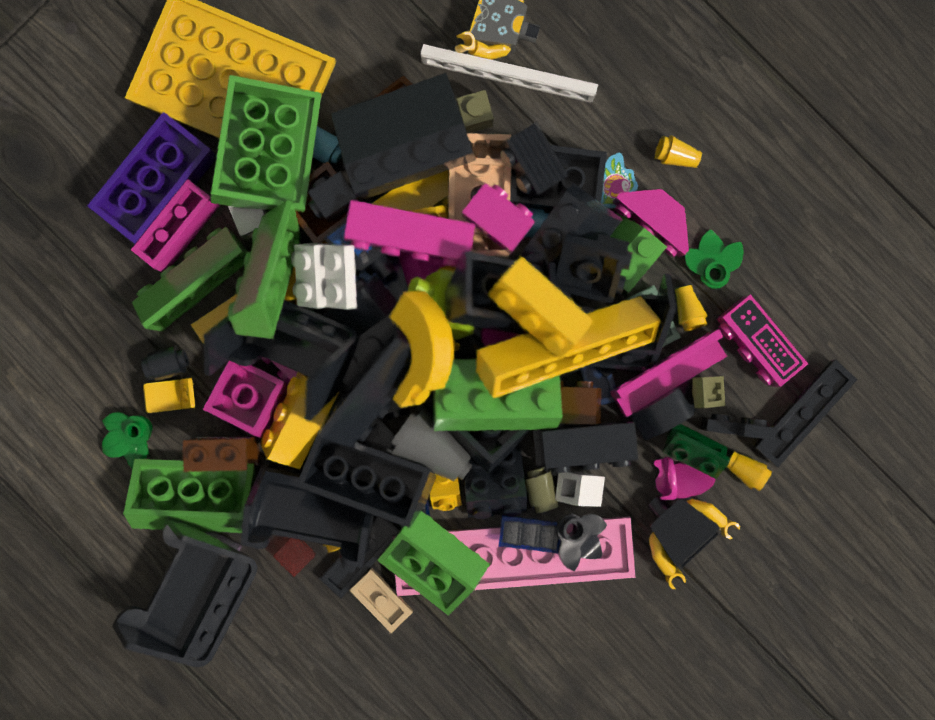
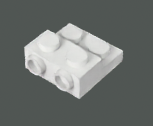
(324, 275)

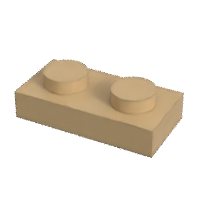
(381, 600)

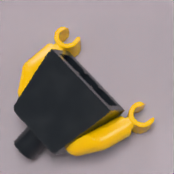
(683, 533)

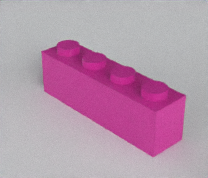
(407, 232)

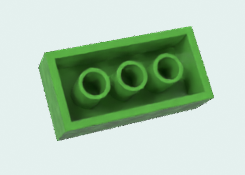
(468, 405)

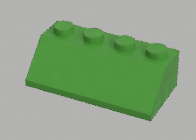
(266, 273)
(191, 280)
(201, 499)

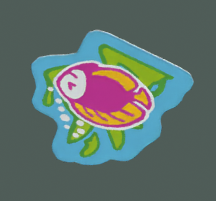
(616, 180)

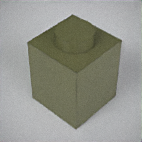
(475, 111)

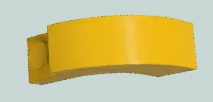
(430, 346)

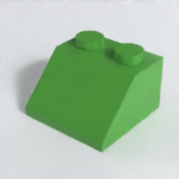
(645, 250)

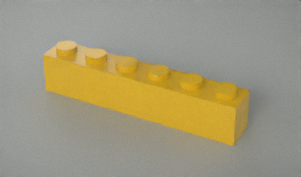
(528, 361)

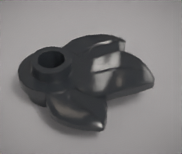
(581, 541)

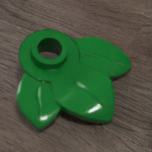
(714, 255)
(123, 439)

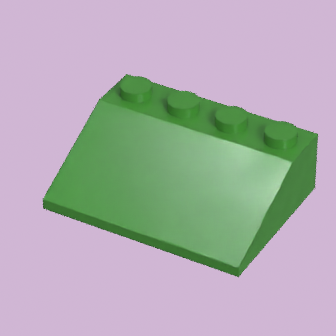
(265, 145)

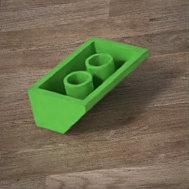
(434, 563)

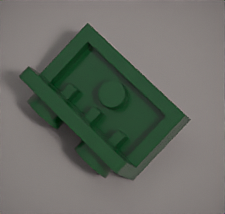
(696, 450)

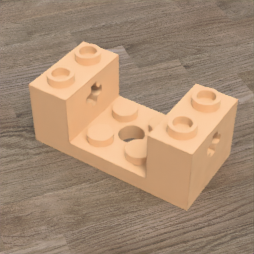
(467, 177)

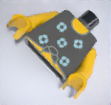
(497, 29)

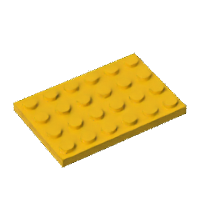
(197, 51)

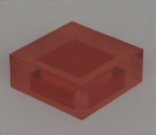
(294, 556)

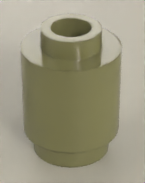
(541, 490)

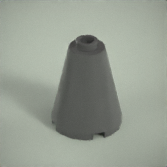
(430, 448)

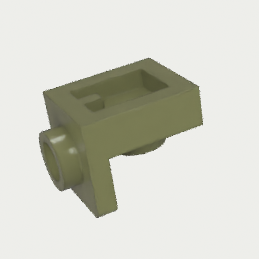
(708, 392)

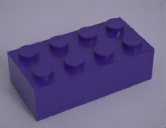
(151, 177)

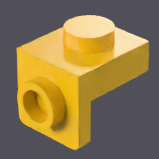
(445, 494)

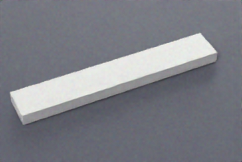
(508, 73)

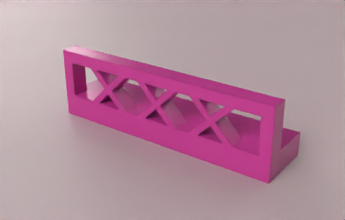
(669, 373)

